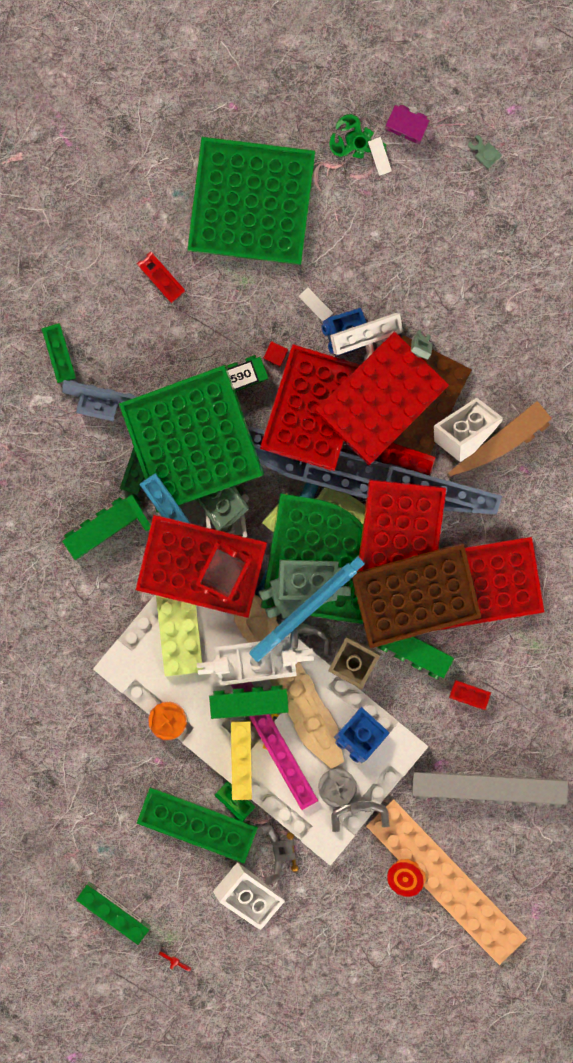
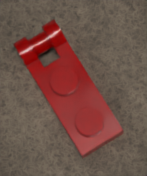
(161, 278)
(408, 458)

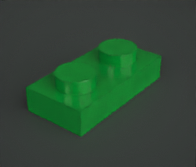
(239, 808)

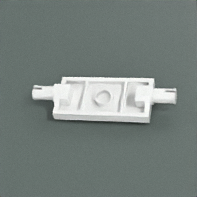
(237, 666)

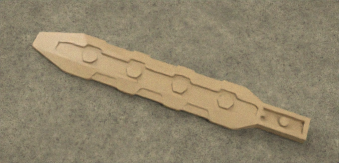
(306, 710)

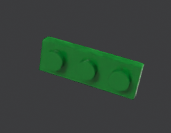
(58, 353)

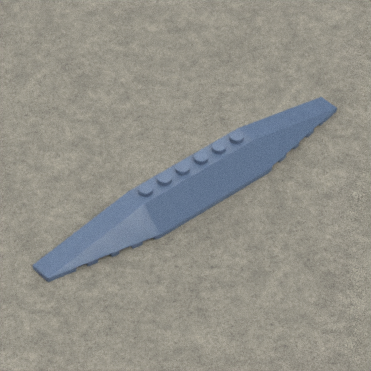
(353, 477)

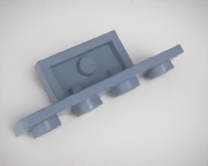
(96, 401)

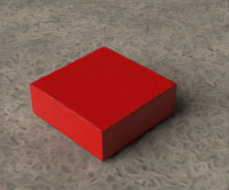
(275, 353)

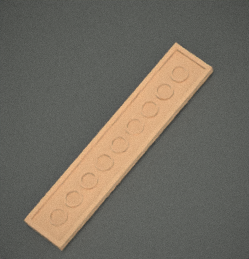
(448, 883)

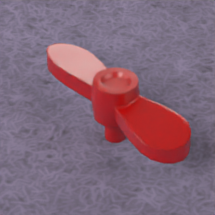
(174, 962)

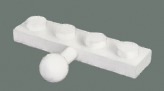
(366, 334)

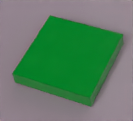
(139, 511)

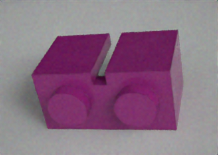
(407, 123)

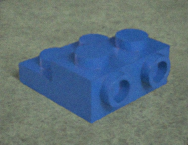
(340, 323)
(361, 736)

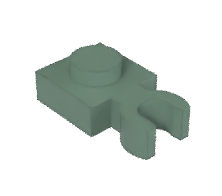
(487, 154)
(421, 346)

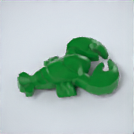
(355, 139)

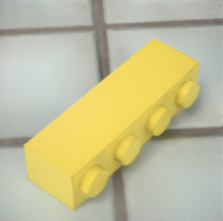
(241, 759)

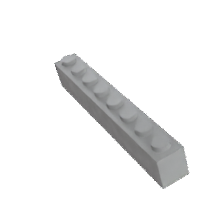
(489, 788)

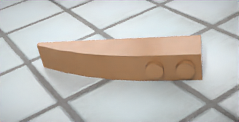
(512, 435)

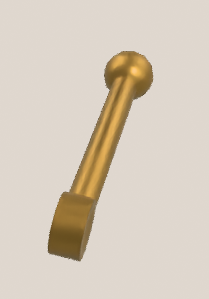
(294, 868)

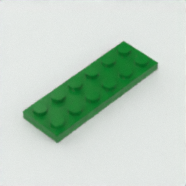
(197, 825)

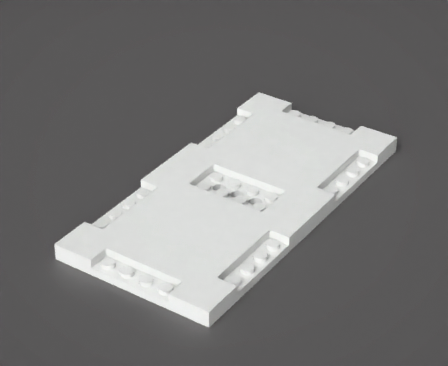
(137, 670)

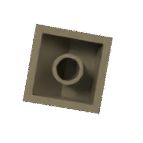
(354, 662)

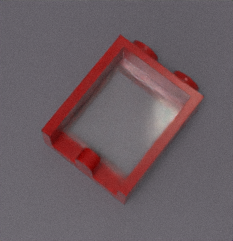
(223, 571)

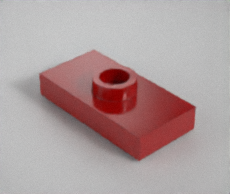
(470, 695)

